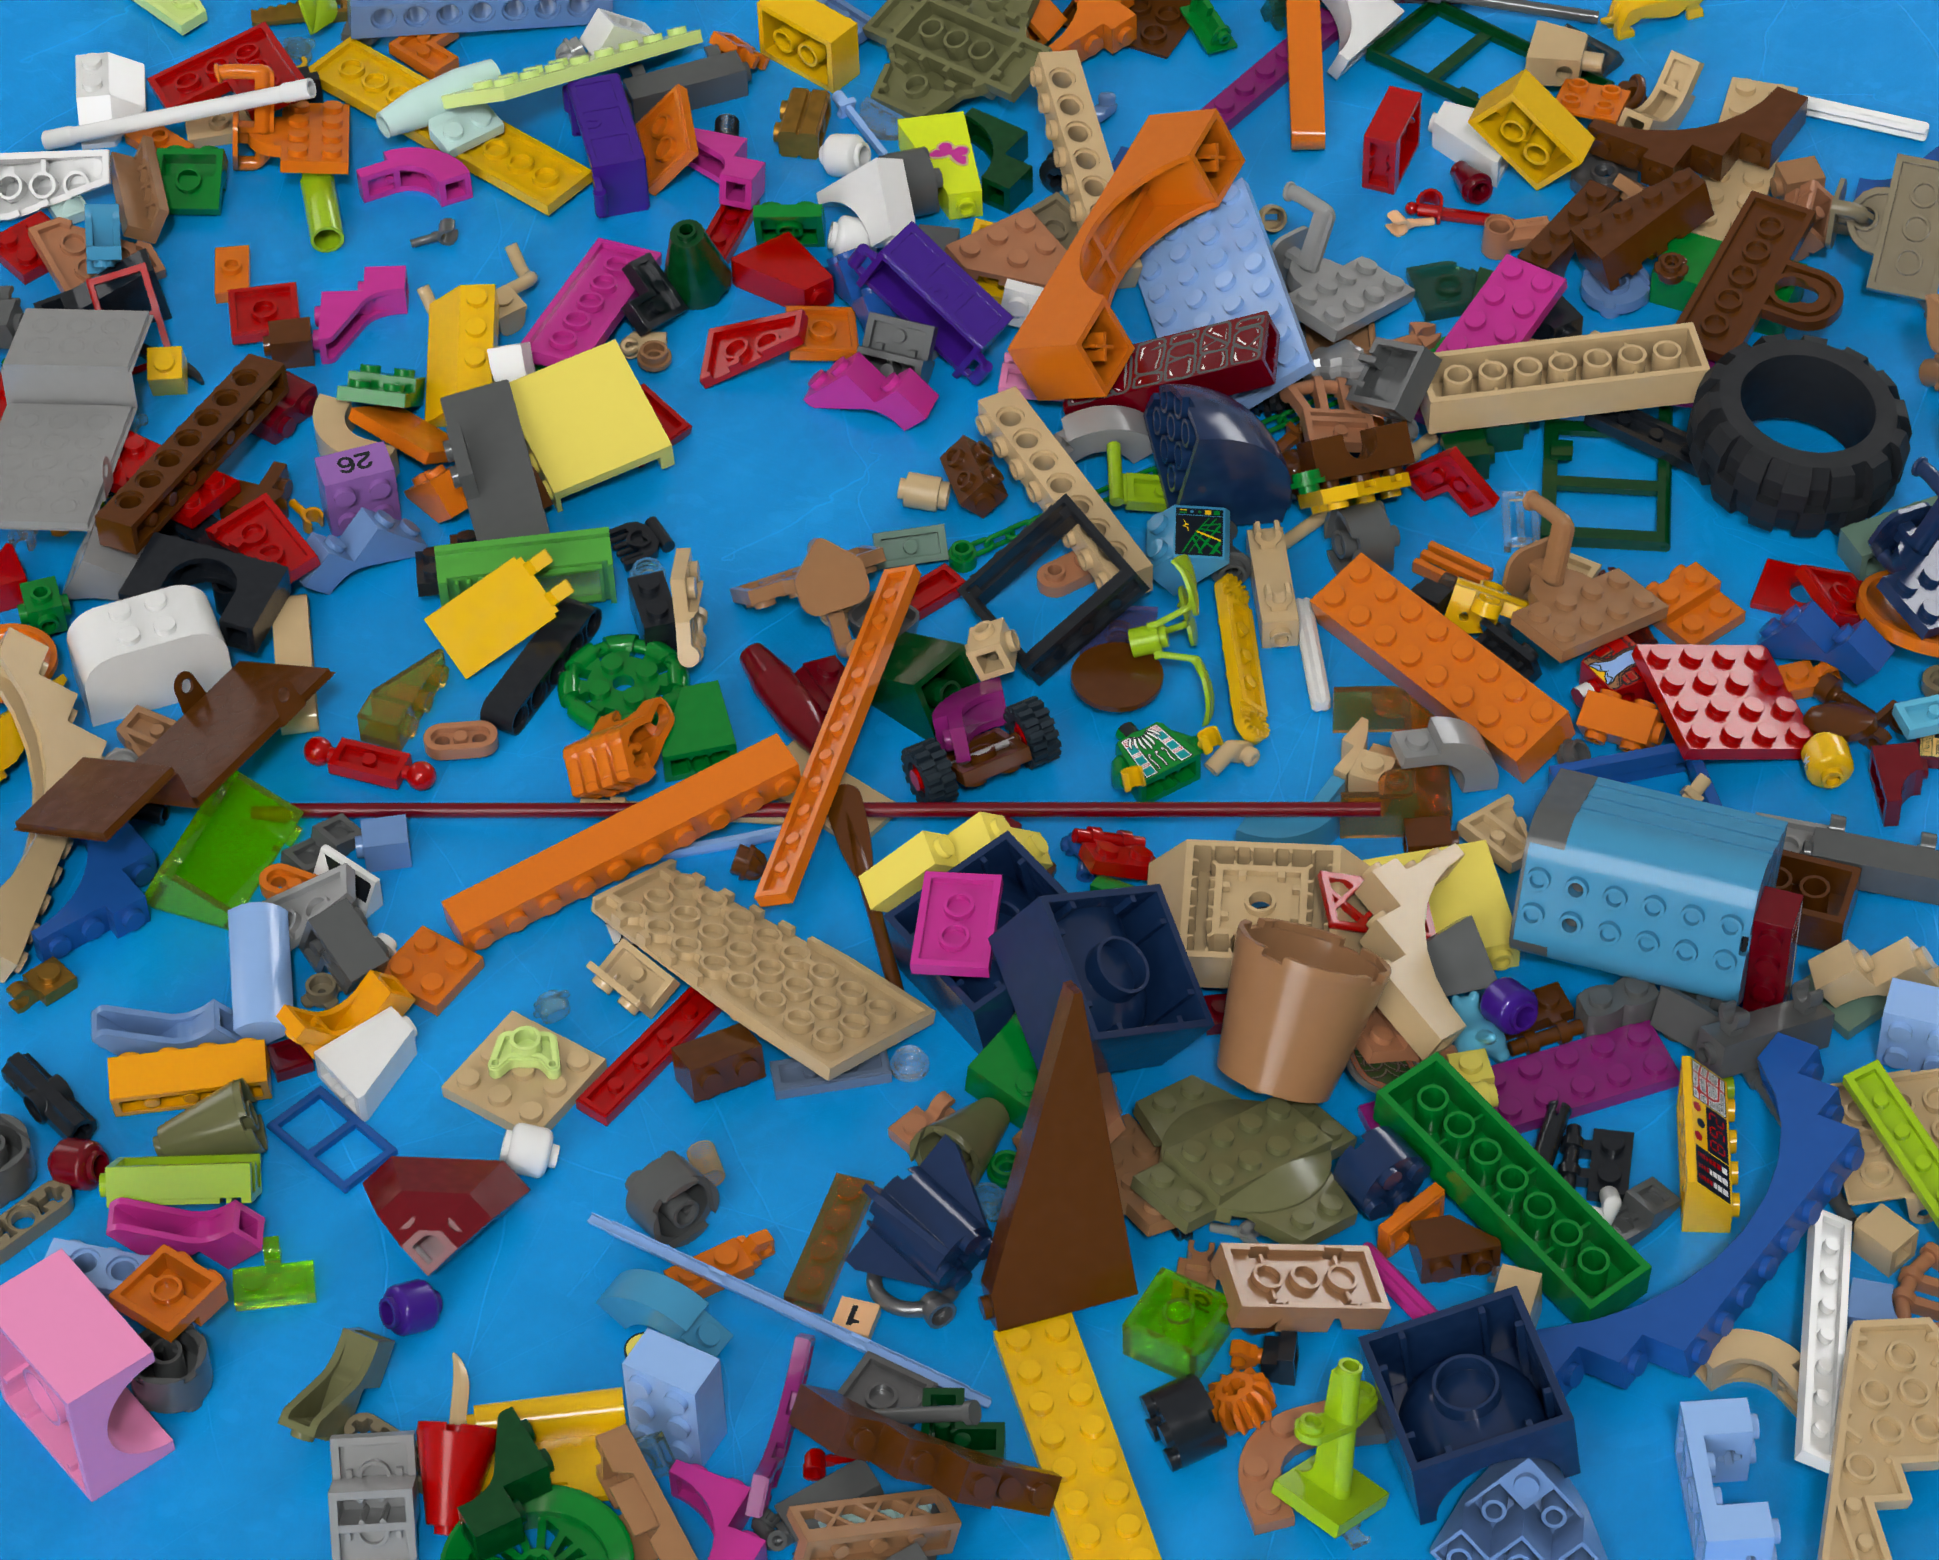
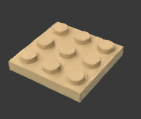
(523, 1093)

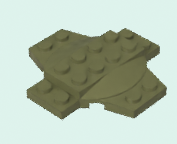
(952, 52)
(1244, 1162)

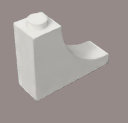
(1359, 26)
(878, 197)

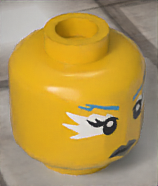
(1827, 760)

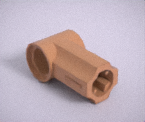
(1504, 234)

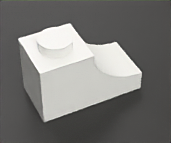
(610, 29)

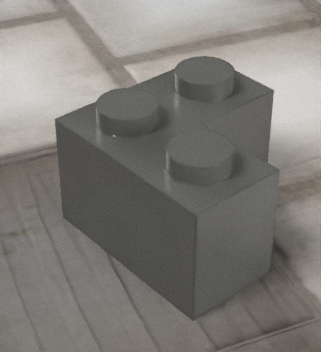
(343, 945)

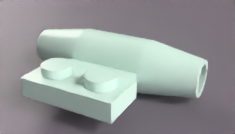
(452, 128)

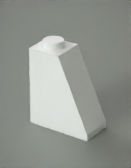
(1461, 142)
(368, 1061)

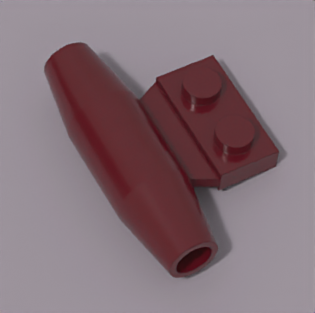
(793, 699)

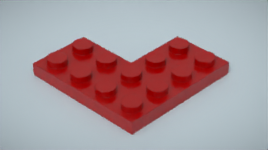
(196, 80)

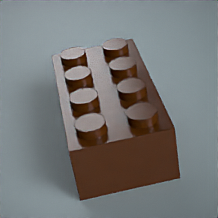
(1828, 899)

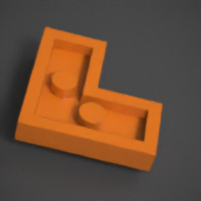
(426, 53)

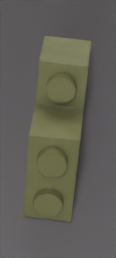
(335, 1393)

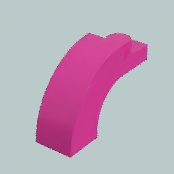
(416, 170)

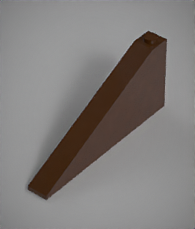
(1062, 1214)

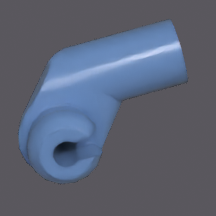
(1106, 105)

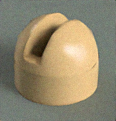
(1273, 225)

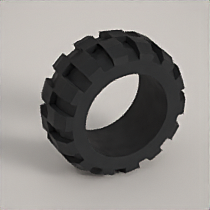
(1810, 385)

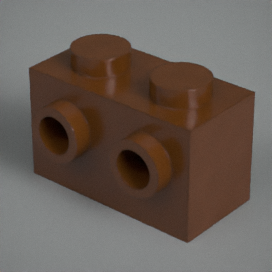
(718, 1062)

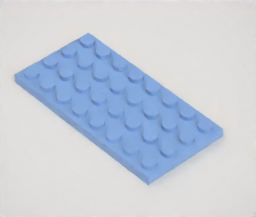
(1221, 271)

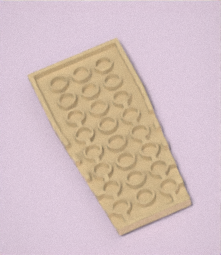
(783, 989)

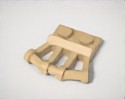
(688, 615)

